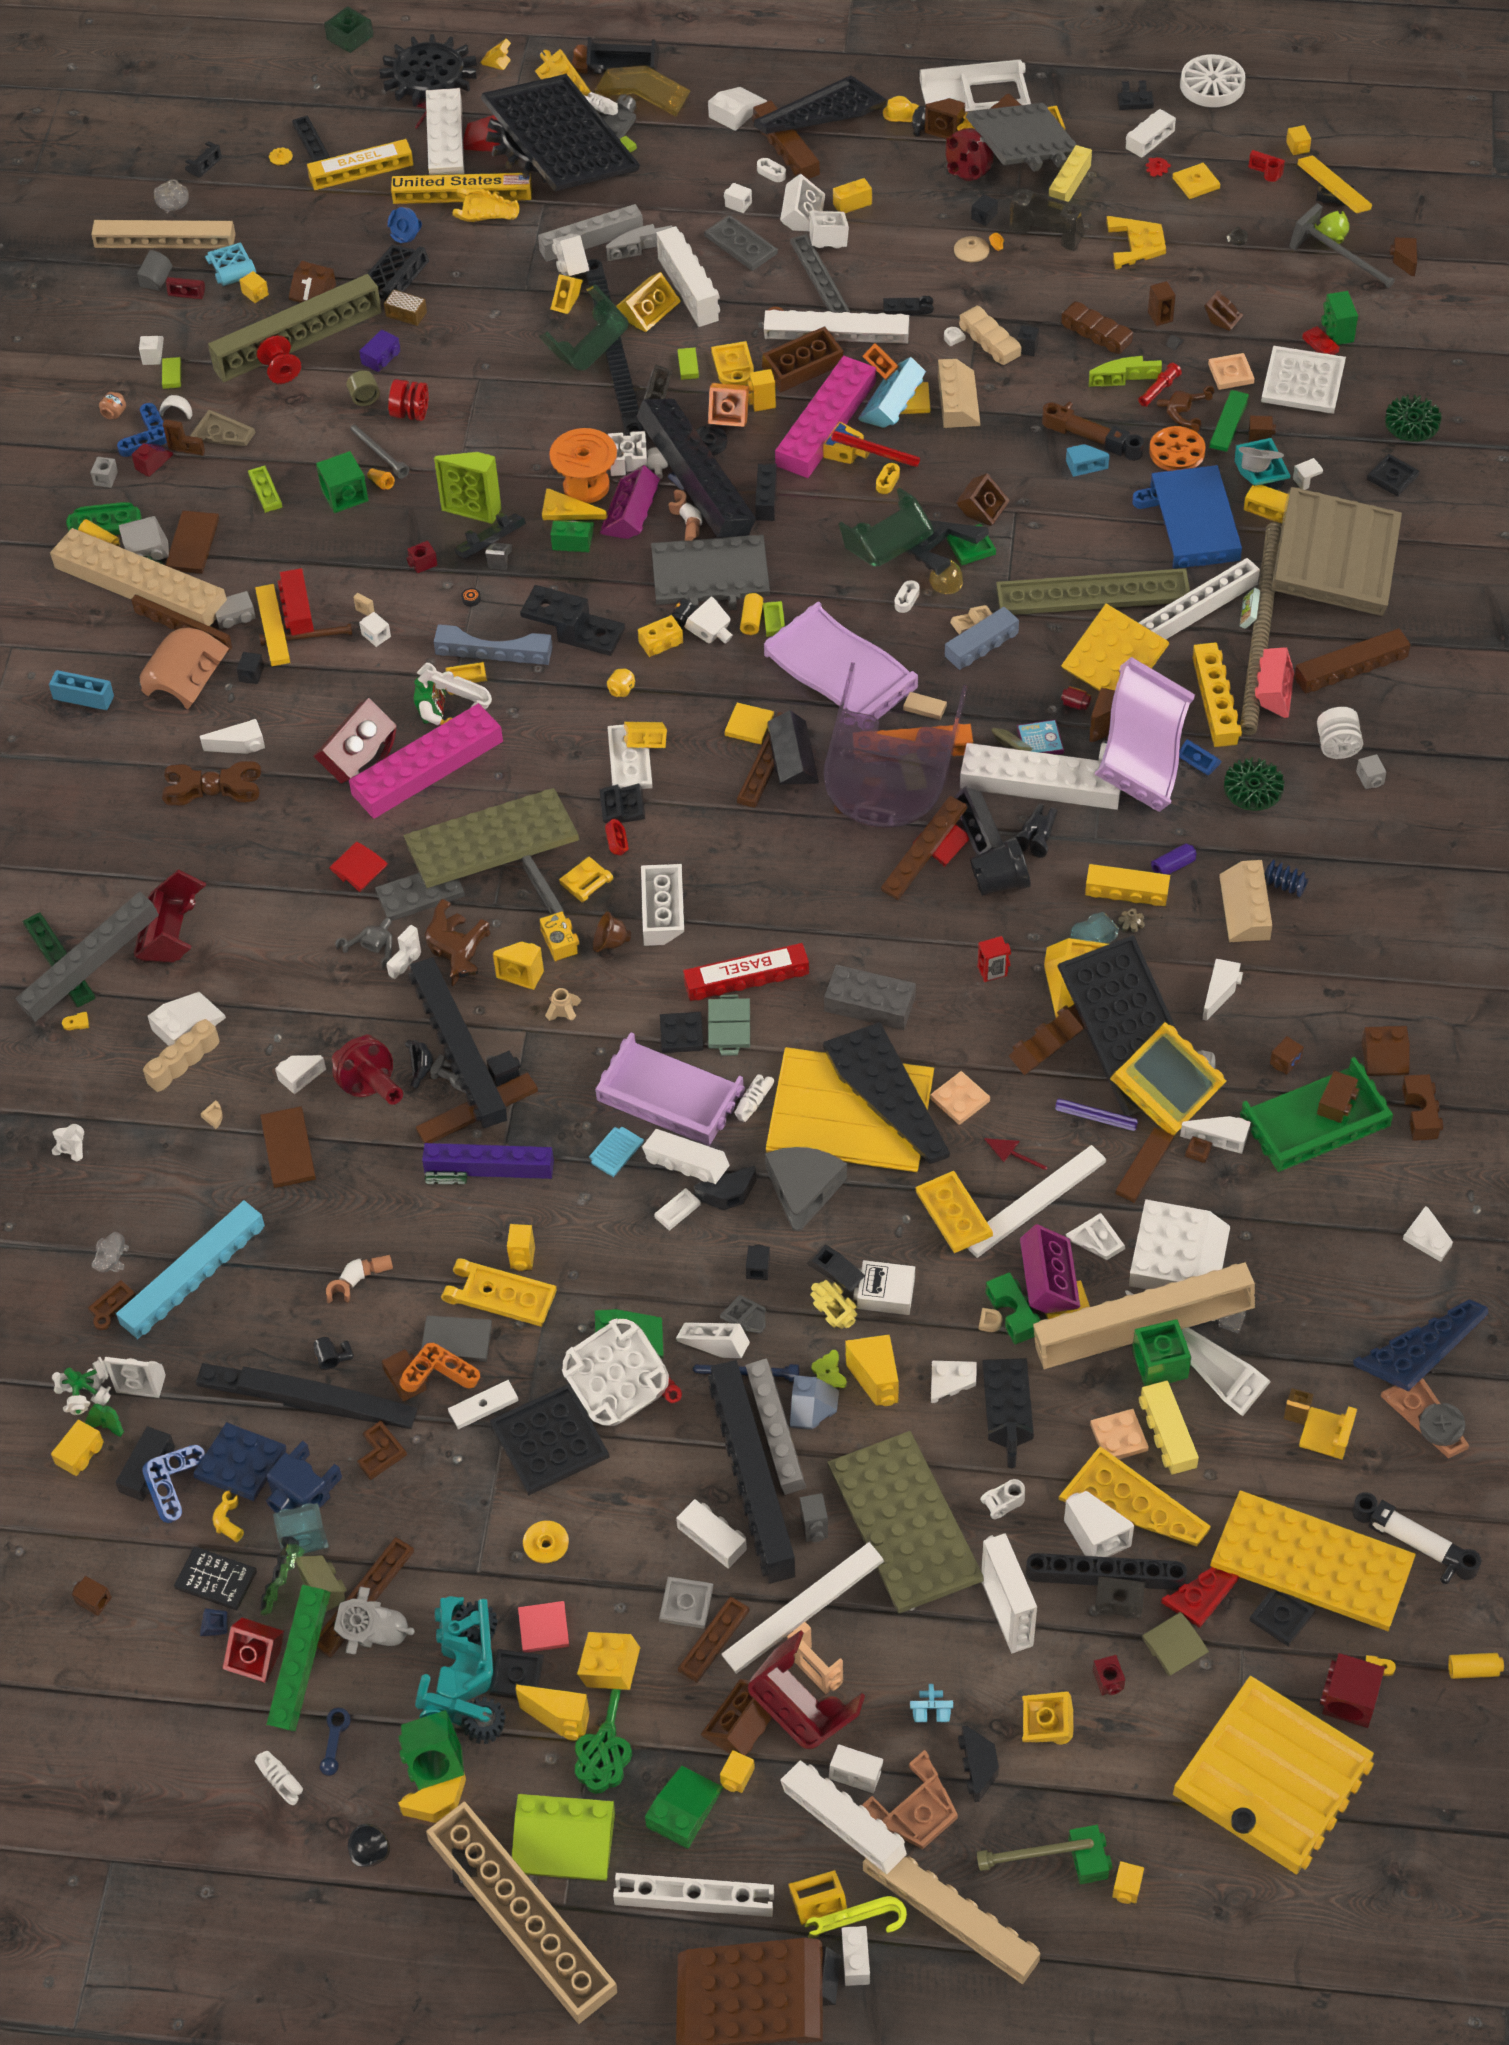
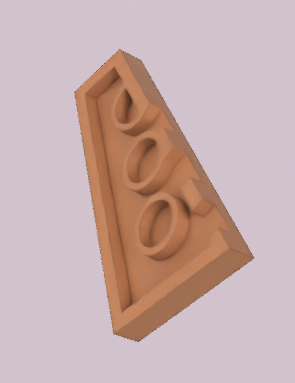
(1411, 1407)

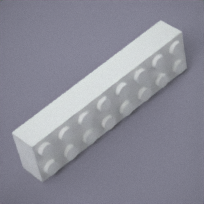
(1036, 776)

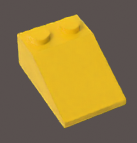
(559, 1710)

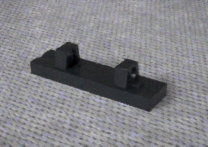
(476, 542)

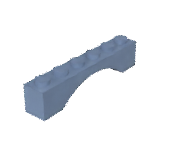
(529, 649)

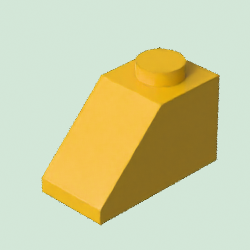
(566, 293)

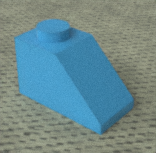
(1086, 459)

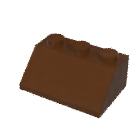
(737, 1721)

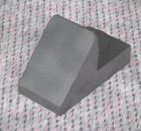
(497, 555)

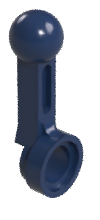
(329, 1764)

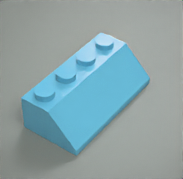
(893, 394)

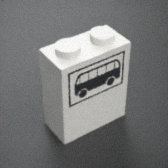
(885, 1287)

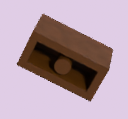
(1161, 303)
(1337, 1097)

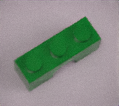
(1006, 1292)

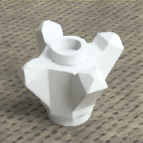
(69, 1141)

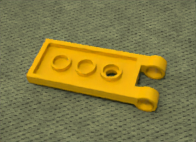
(510, 1293)

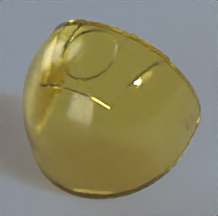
(948, 581)

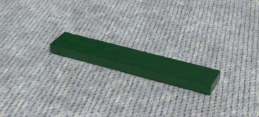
(53, 952)

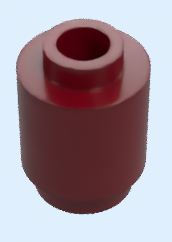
(1076, 698)

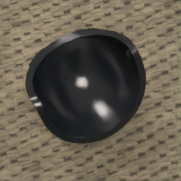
(368, 1845)

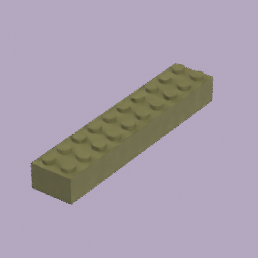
(299, 324)

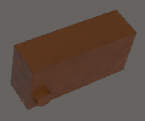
(802, 359)

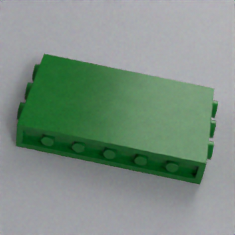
(1294, 1131)

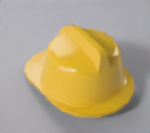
(899, 109)

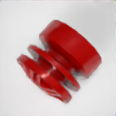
(408, 400)

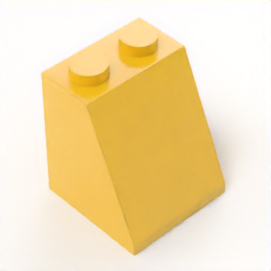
(874, 1368)

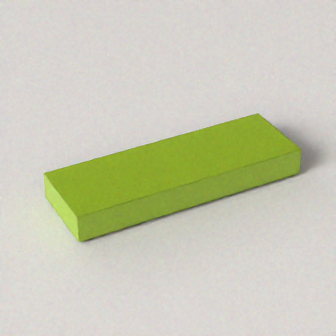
(265, 489)

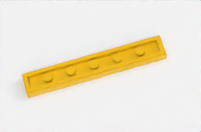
(1334, 184)
(272, 625)

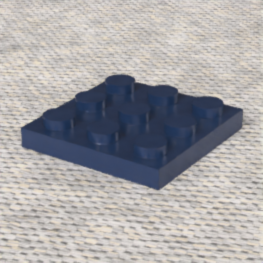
(239, 1461)

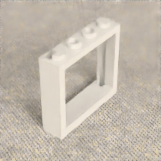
(1008, 1593)

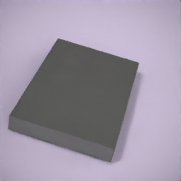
(461, 1336)

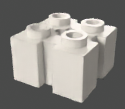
(630, 452)

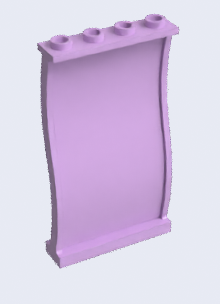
(820, 656)
(1145, 734)

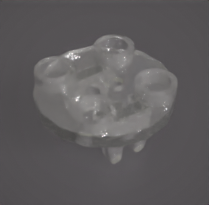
(166, 192)
(109, 1252)

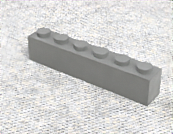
(594, 230)
(775, 1426)

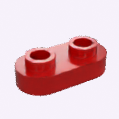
(616, 837)

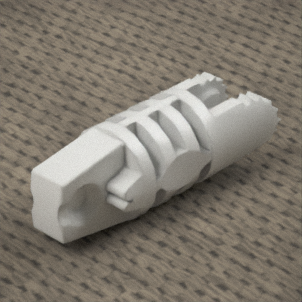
(602, 104)
(753, 1097)
(279, 1777)

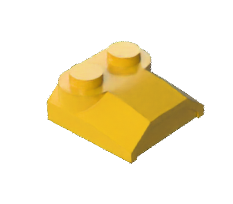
(1048, 1718)

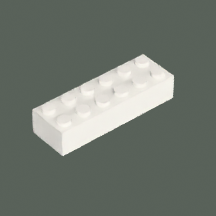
(445, 132)
(688, 276)

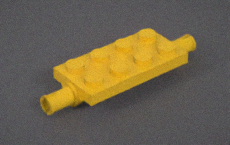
(558, 65)

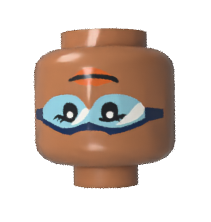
(112, 405)

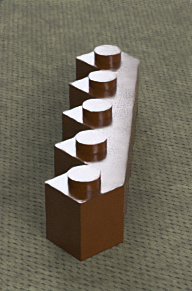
(1047, 1039)

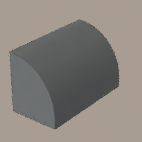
(154, 270)

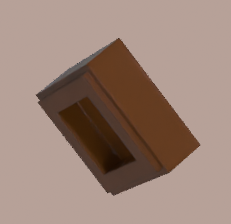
(1198, 1149)

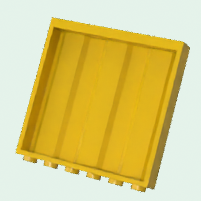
(1281, 1768)

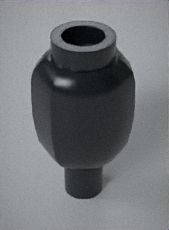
(918, 120)

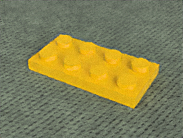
(954, 1211)

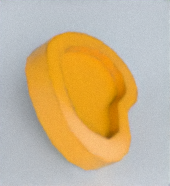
(996, 241)

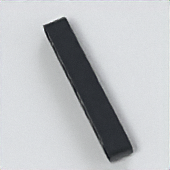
(1095, 1564)

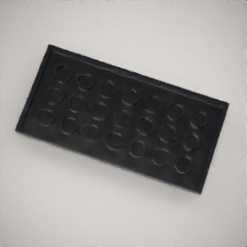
(1116, 1005)

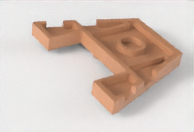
(923, 1813)

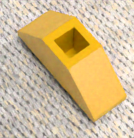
(434, 1801)

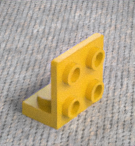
(1328, 1432)

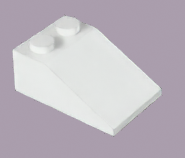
(733, 107)
(181, 1015)
(136, 1376)

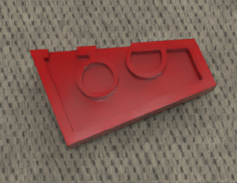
(1201, 1596)

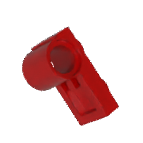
(1270, 165)

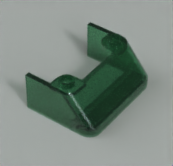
(609, 328)
(890, 536)

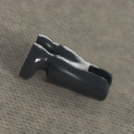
(1039, 827)

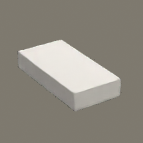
(677, 1209)

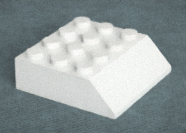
(1176, 1244)

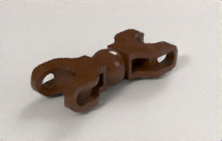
(231, 782)

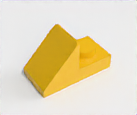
(497, 56)

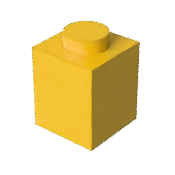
(1298, 140)
(254, 287)
(736, 1772)
(1128, 1883)

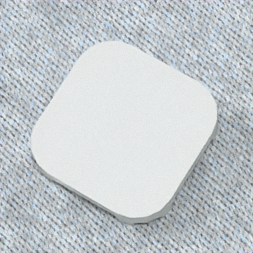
(615, 1372)

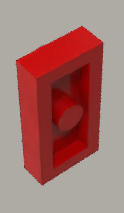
(1320, 341)

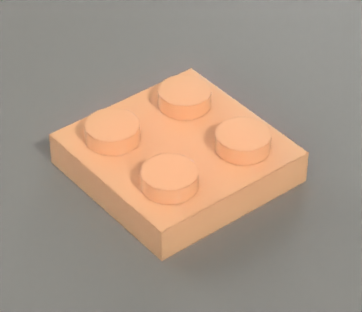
(1231, 371)
(960, 1097)
(1120, 1434)

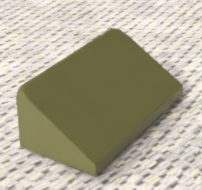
(1009, 740)

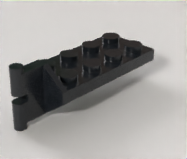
(1008, 1404)

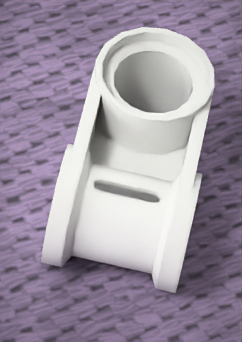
(1000, 1501)

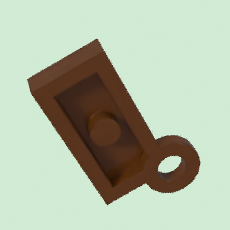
(110, 1304)

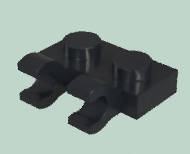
(1135, 100)

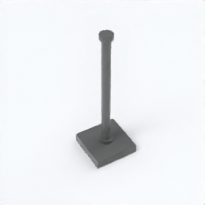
(1305, 228)

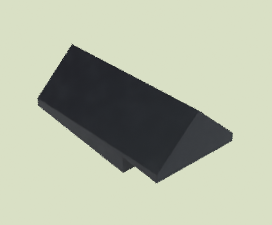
(792, 750)

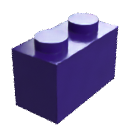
(380, 350)

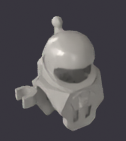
(369, 1623)

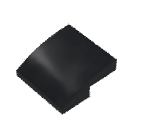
(622, 803)

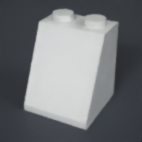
(1097, 1526)

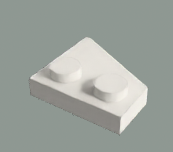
(1428, 1235)
(1097, 1237)

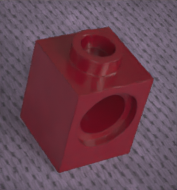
(421, 557)
(1111, 1666)

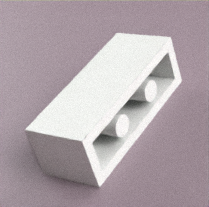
(1150, 133)
(712, 1533)

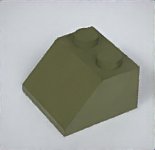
(319, 1574)

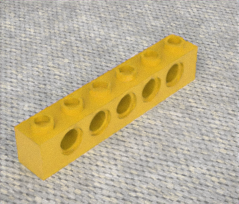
(1216, 695)

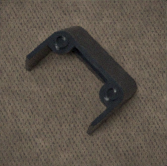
(607, 56)

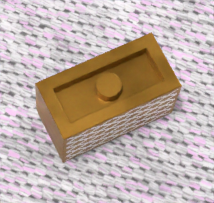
(405, 307)

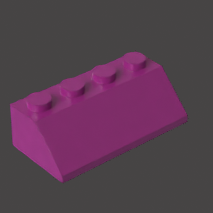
(630, 504)
(1049, 1270)

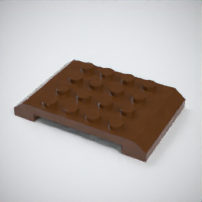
(750, 1993)

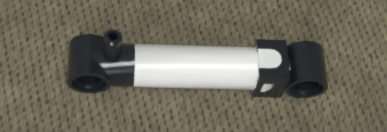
(1387, 1520)

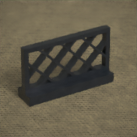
(405, 275)

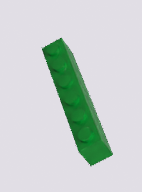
(298, 1658)

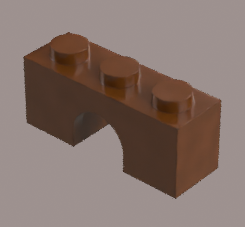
(1420, 1091)

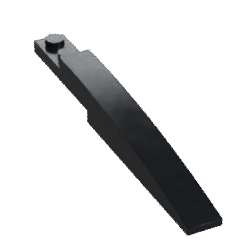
(306, 1394)

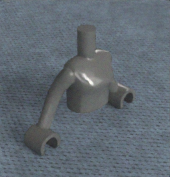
(372, 939)

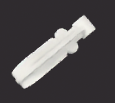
(455, 685)

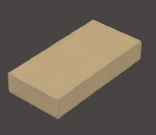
(924, 705)

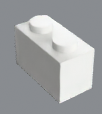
(855, 1956)

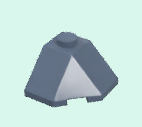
(812, 1402)

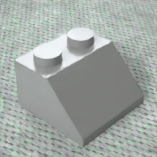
(145, 538)

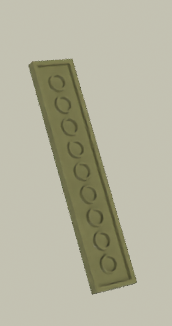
(1092, 591)

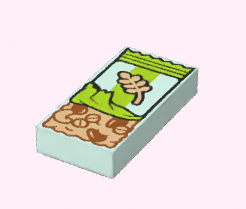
(1249, 608)

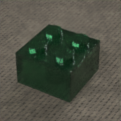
(348, 29)

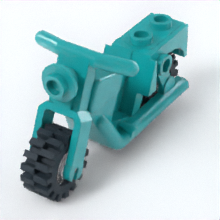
(470, 1672)

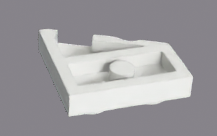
(951, 1378)

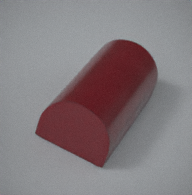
(185, 288)

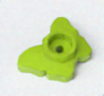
(829, 1364)

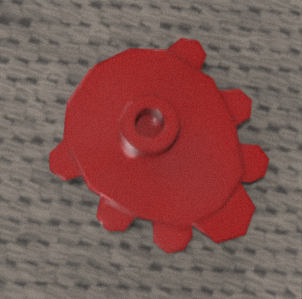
(1157, 166)

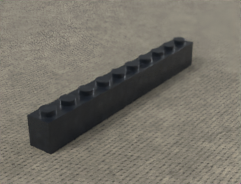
(458, 1043)

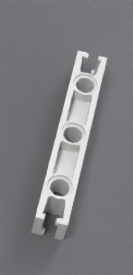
(674, 1891)

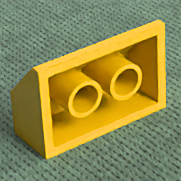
(649, 302)

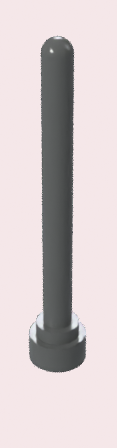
(399, 468)

